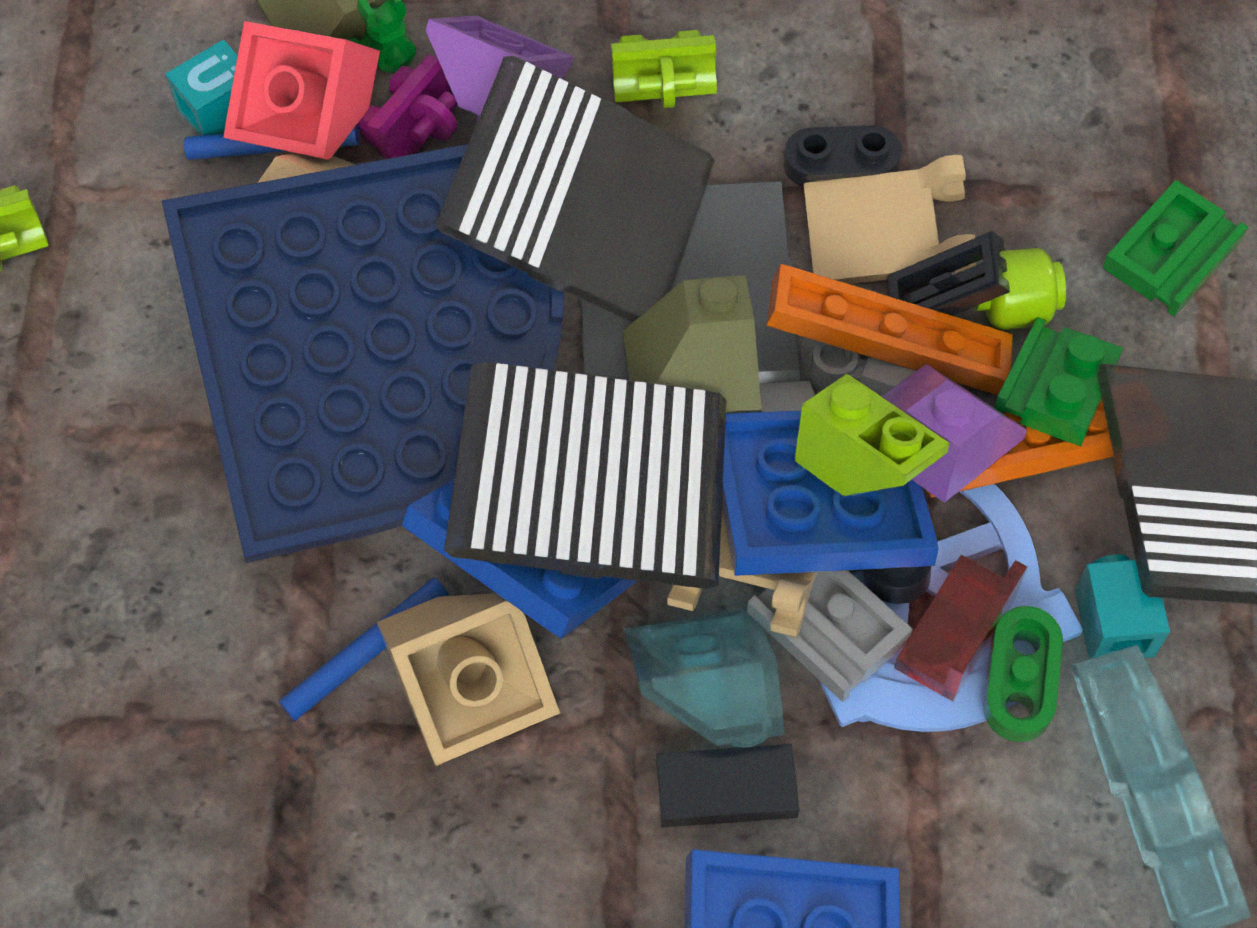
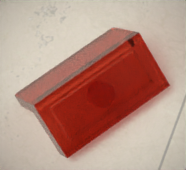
(958, 625)

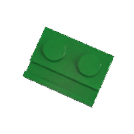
(1174, 247)
(1057, 381)

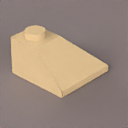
(468, 671)

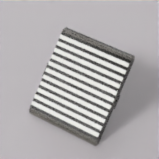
(589, 476)

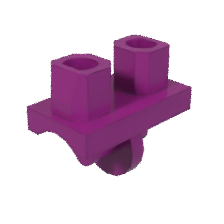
(415, 111)

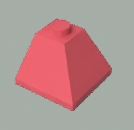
(298, 90)

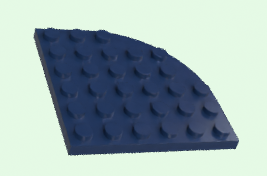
(344, 341)

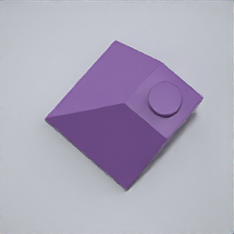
(473, 50)
(970, 425)

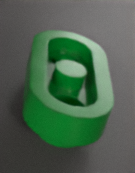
(1021, 677)

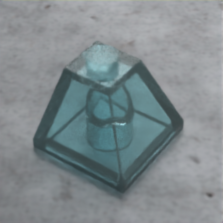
(711, 676)

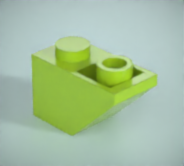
(862, 440)

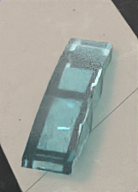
(1160, 790)

